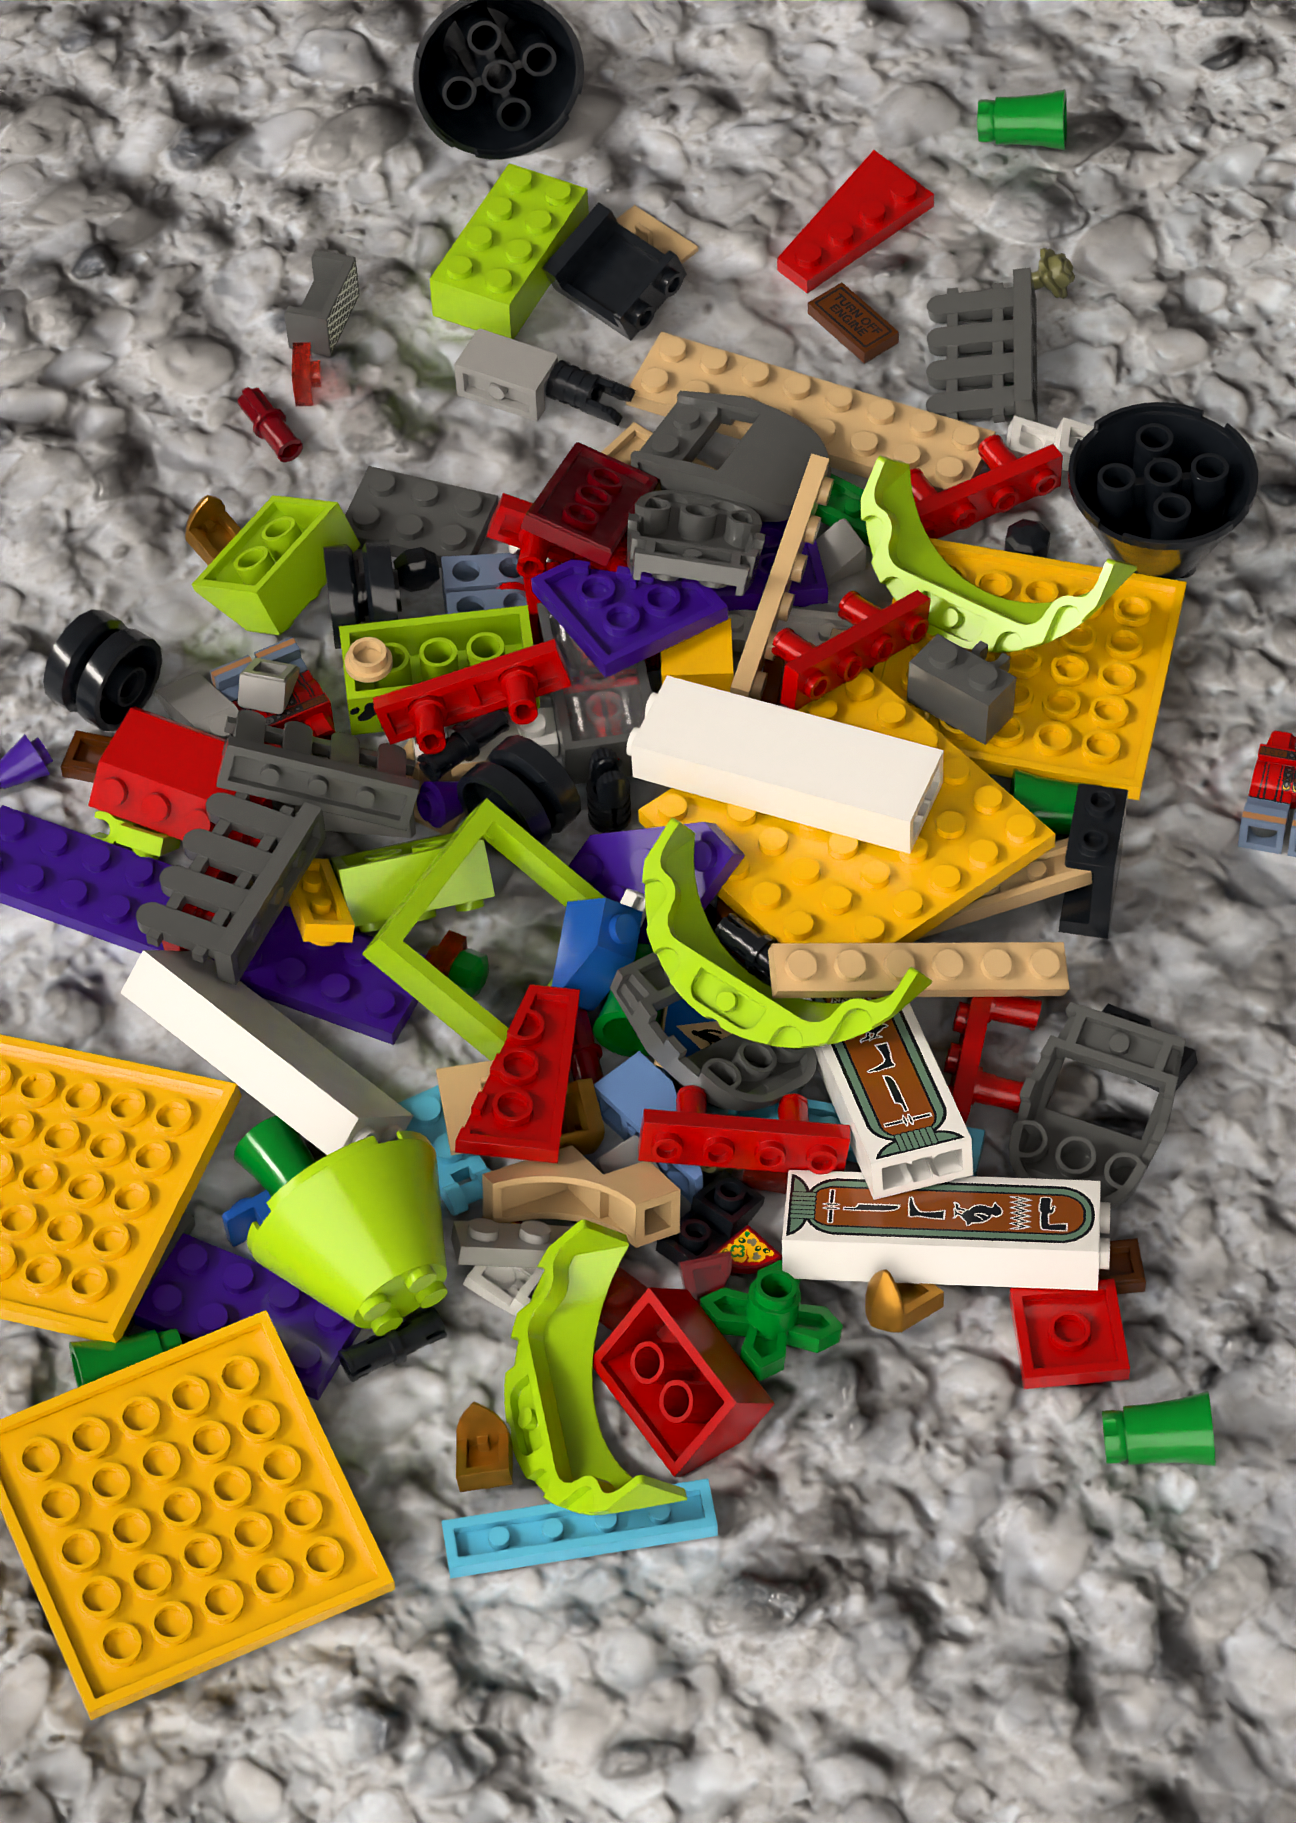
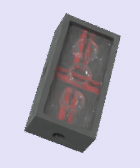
(595, 708)

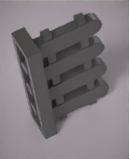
(992, 336)
(334, 783)
(251, 910)

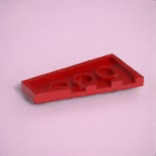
(853, 221)
(528, 1082)

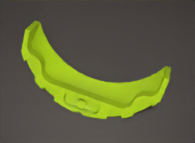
(958, 609)
(720, 986)
(552, 1382)

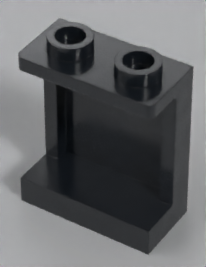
(614, 273)
(1094, 846)

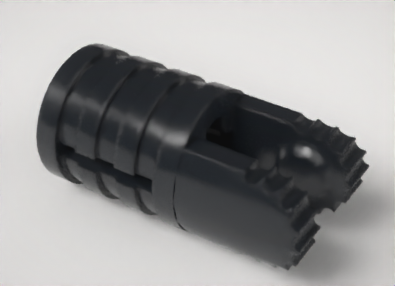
(584, 391)
(607, 791)

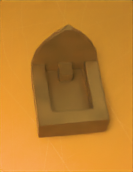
(210, 528)
(582, 1118)
(899, 1305)
(482, 1450)

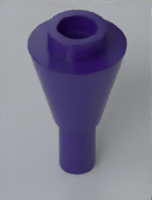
(24, 763)
(439, 802)

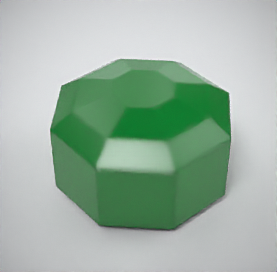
(470, 971)

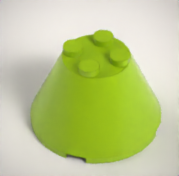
(361, 1231)

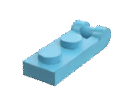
(430, 1122)

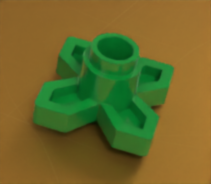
(771, 1319)

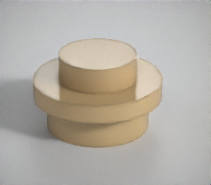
(368, 660)

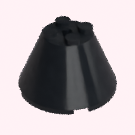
(498, 76)
(1162, 485)

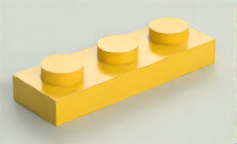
(320, 907)

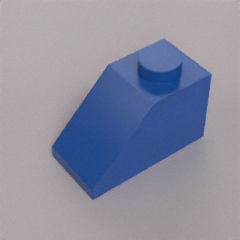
(593, 945)

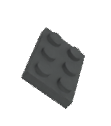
(419, 514)

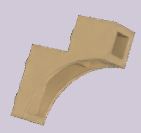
(628, 1200)

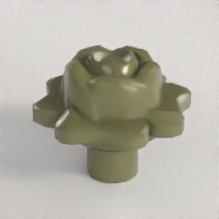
(1053, 273)

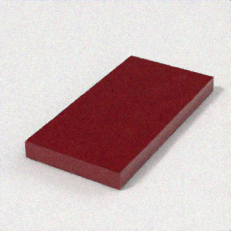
(588, 503)

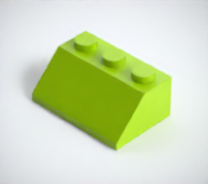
(275, 563)
(381, 878)

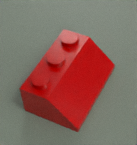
(159, 774)
(680, 1380)

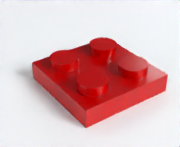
(1069, 1335)

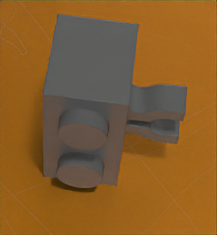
(963, 687)

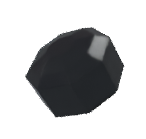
(1028, 538)
(417, 569)

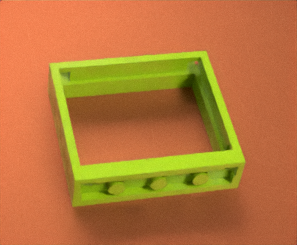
(418, 975)

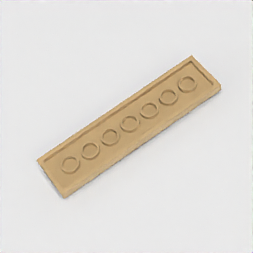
(848, 421)

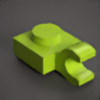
(141, 839)

